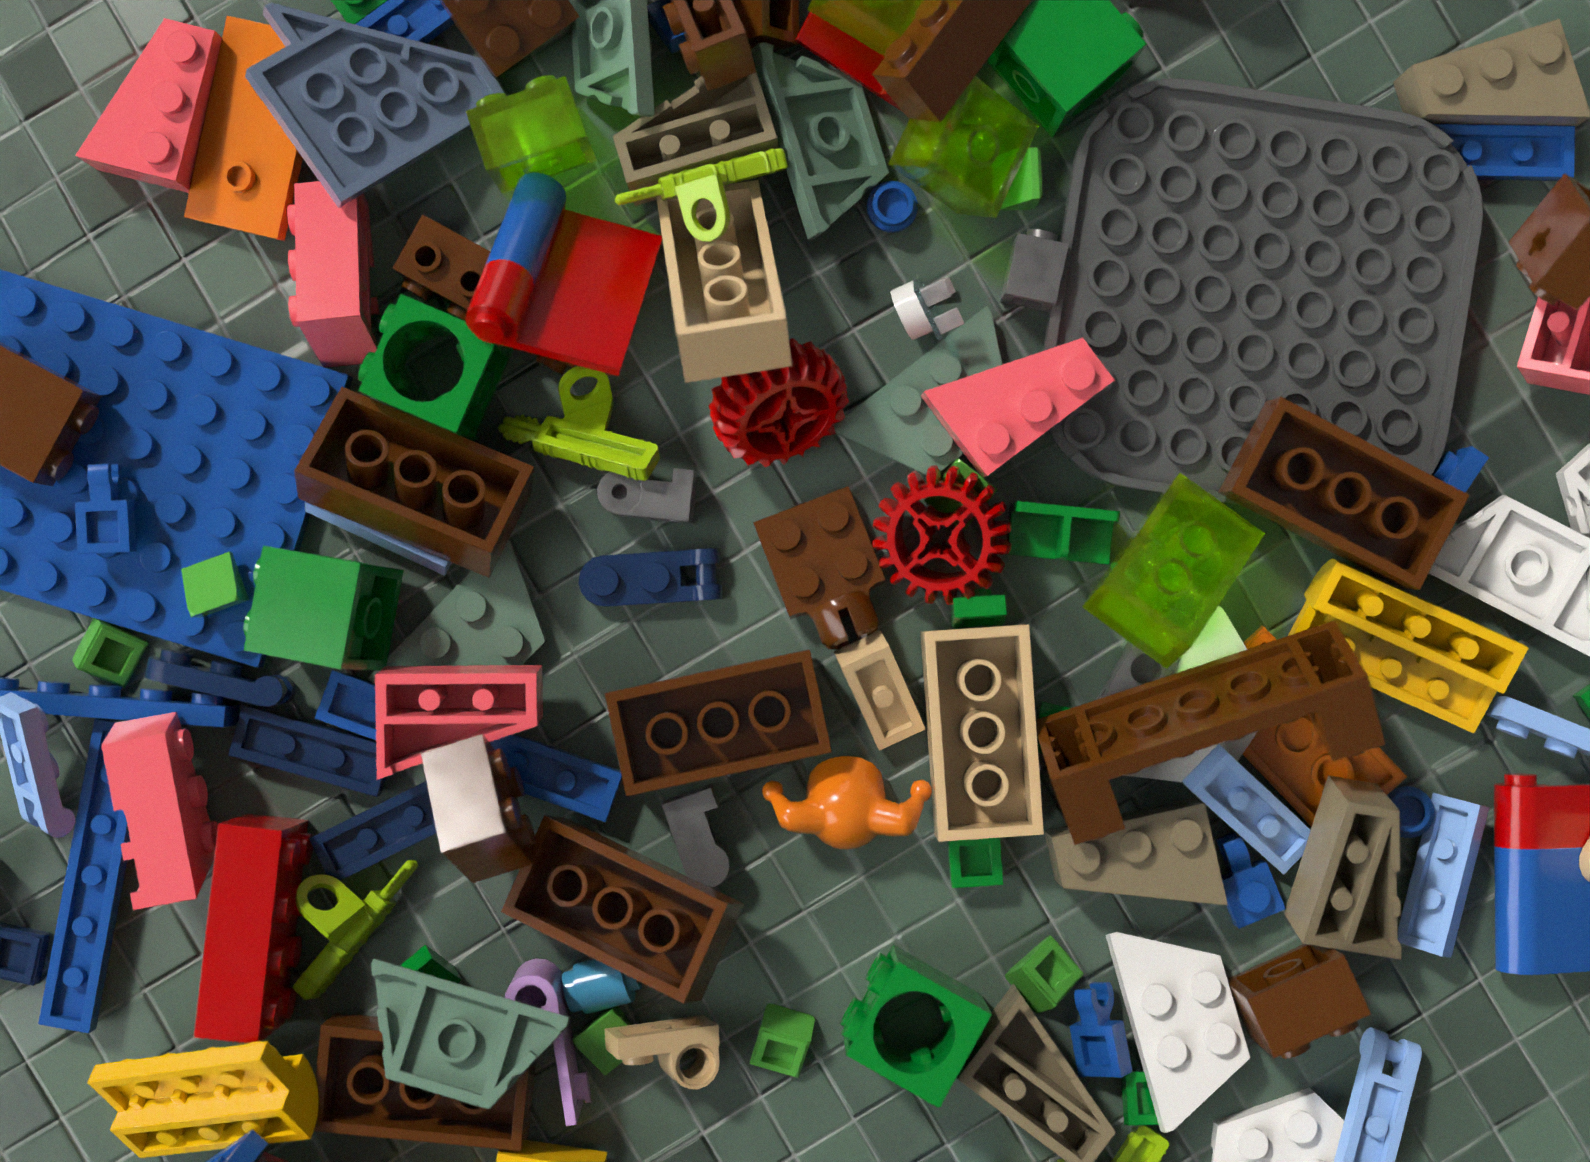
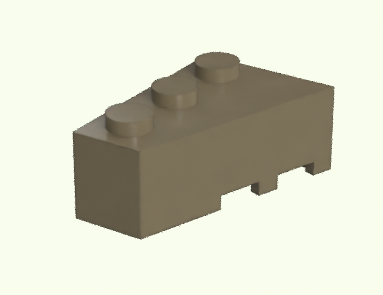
(1499, 82)
(696, 131)
(1159, 855)
(1349, 872)

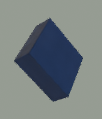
(22, 953)

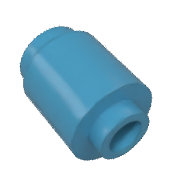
(597, 987)

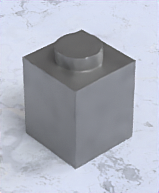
(1034, 270)

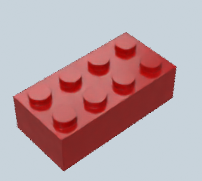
(252, 928)

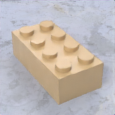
(725, 289)
(982, 732)

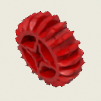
(780, 409)
(957, 552)

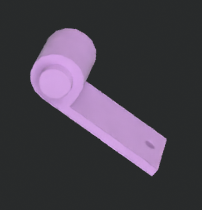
(540, 985)

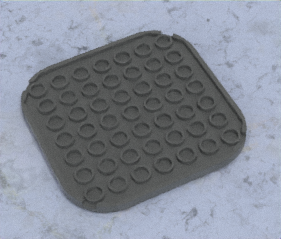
(1254, 257)

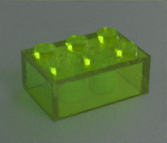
(1173, 571)

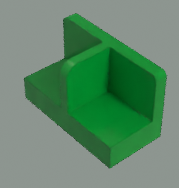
(1061, 532)

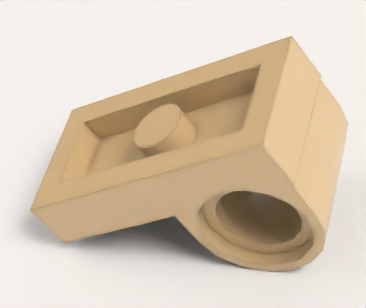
(879, 690)
(670, 1040)

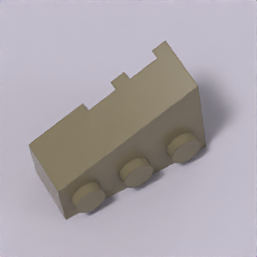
(1033, 1084)

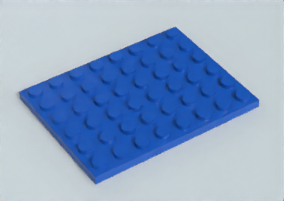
(201, 447)

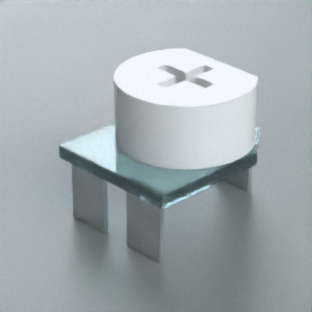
(917, 309)

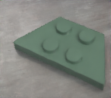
(613, 53)
(824, 134)
(897, 419)
(478, 623)
(457, 1035)

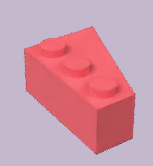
(158, 110)
(332, 275)
(1558, 347)
(1016, 402)
(446, 704)
(163, 806)

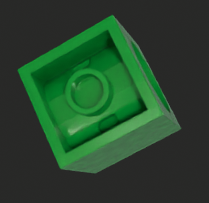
(1066, 57)
(405, 328)
(322, 609)
(925, 1070)

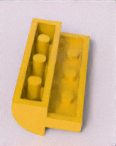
(1413, 645)
(208, 1098)

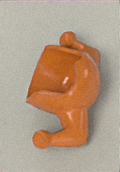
(847, 804)

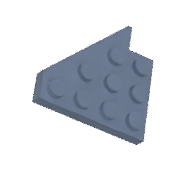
(363, 98)

